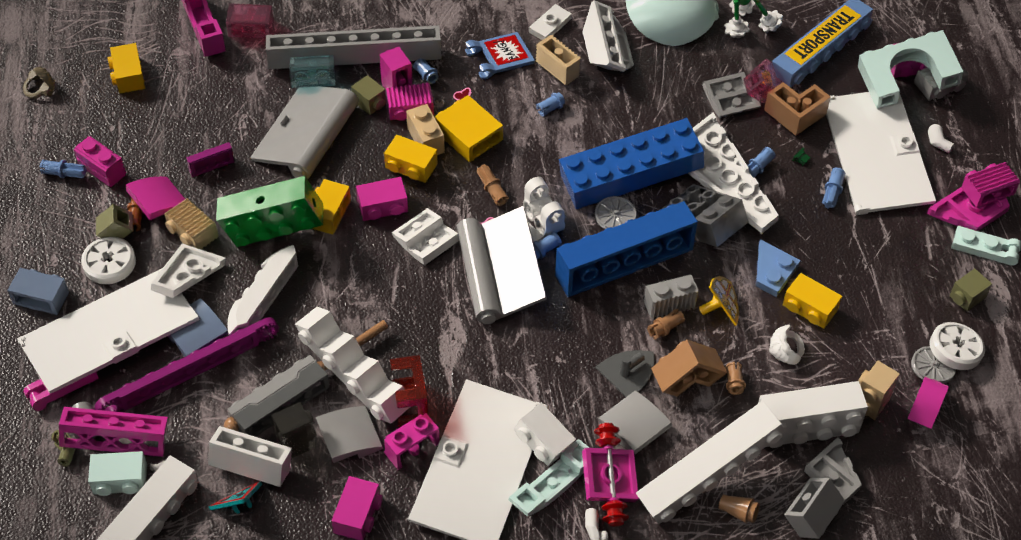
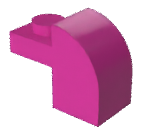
(928, 402)

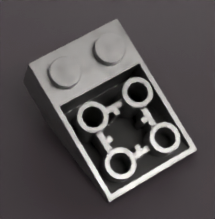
(716, 213)

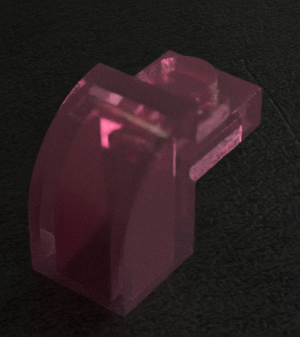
(761, 81)

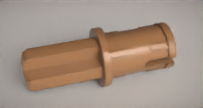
(492, 185)

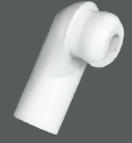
(937, 139)
(592, 525)

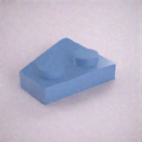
(774, 268)

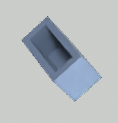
(38, 291)

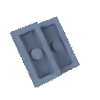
(200, 333)

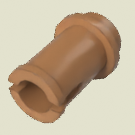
(735, 380)

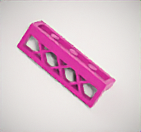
(112, 427)

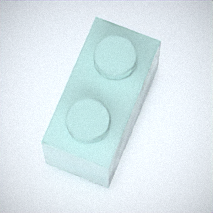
(117, 473)

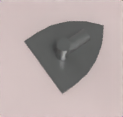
(628, 370)

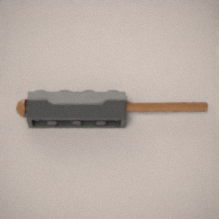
(297, 384)

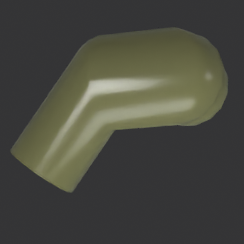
(66, 453)

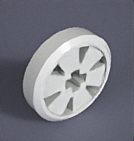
(108, 272)
(957, 346)

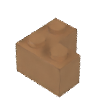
(795, 110)
(688, 365)

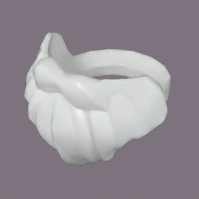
(780, 348)

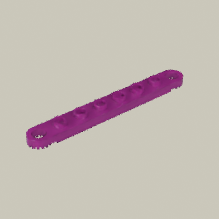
(188, 367)

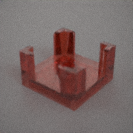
(414, 387)

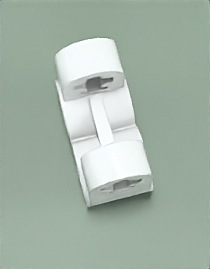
(547, 215)

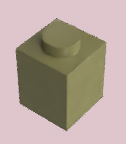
(370, 95)
(114, 222)
(970, 289)

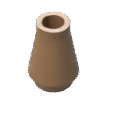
(740, 507)

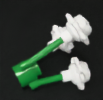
(737, 28)

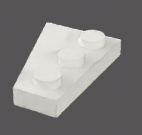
(185, 269)

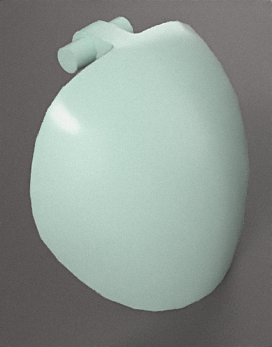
(673, 20)

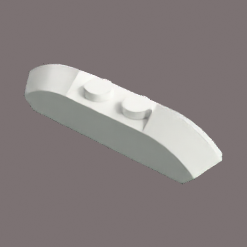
(264, 290)

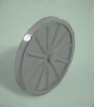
(614, 212)
(927, 365)

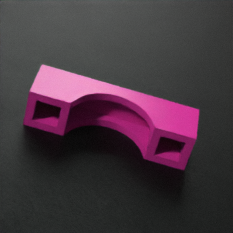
(205, 27)

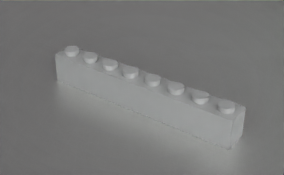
(354, 45)

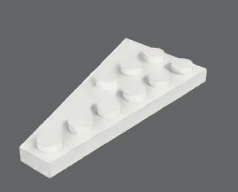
(729, 174)

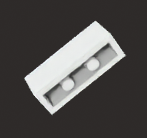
(249, 456)

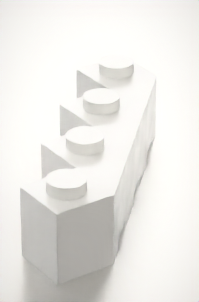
(346, 359)

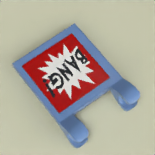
(502, 53)

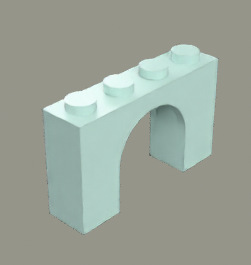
(931, 50)

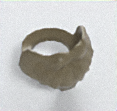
(46, 88)

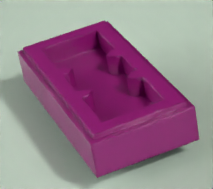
(210, 159)

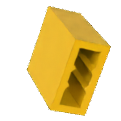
(469, 128)

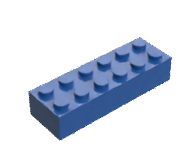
(631, 163)
(625, 248)

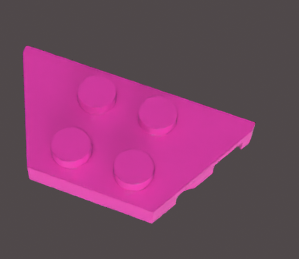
(961, 211)

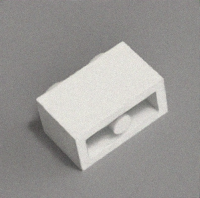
(544, 434)

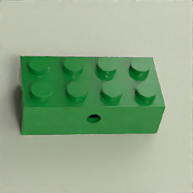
(270, 211)

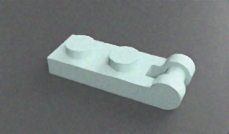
(986, 245)

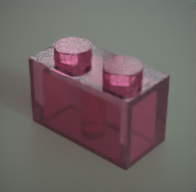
(249, 20)

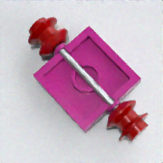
(610, 474)

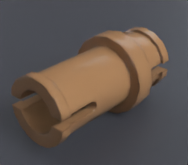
(663, 325)

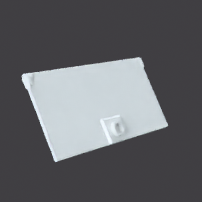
(878, 154)
(104, 332)
(475, 466)

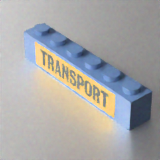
(822, 42)

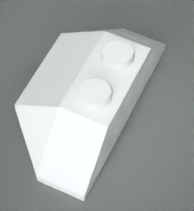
(606, 39)

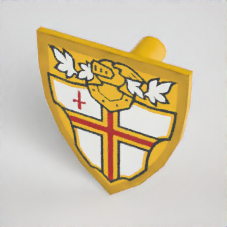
(724, 297)

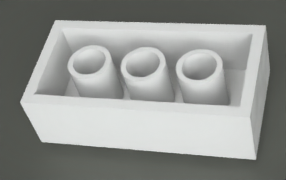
(818, 412)

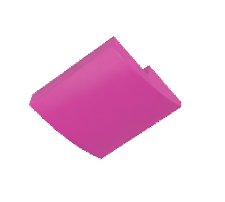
(154, 195)

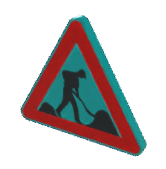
(237, 498)

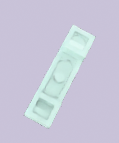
(552, 482)

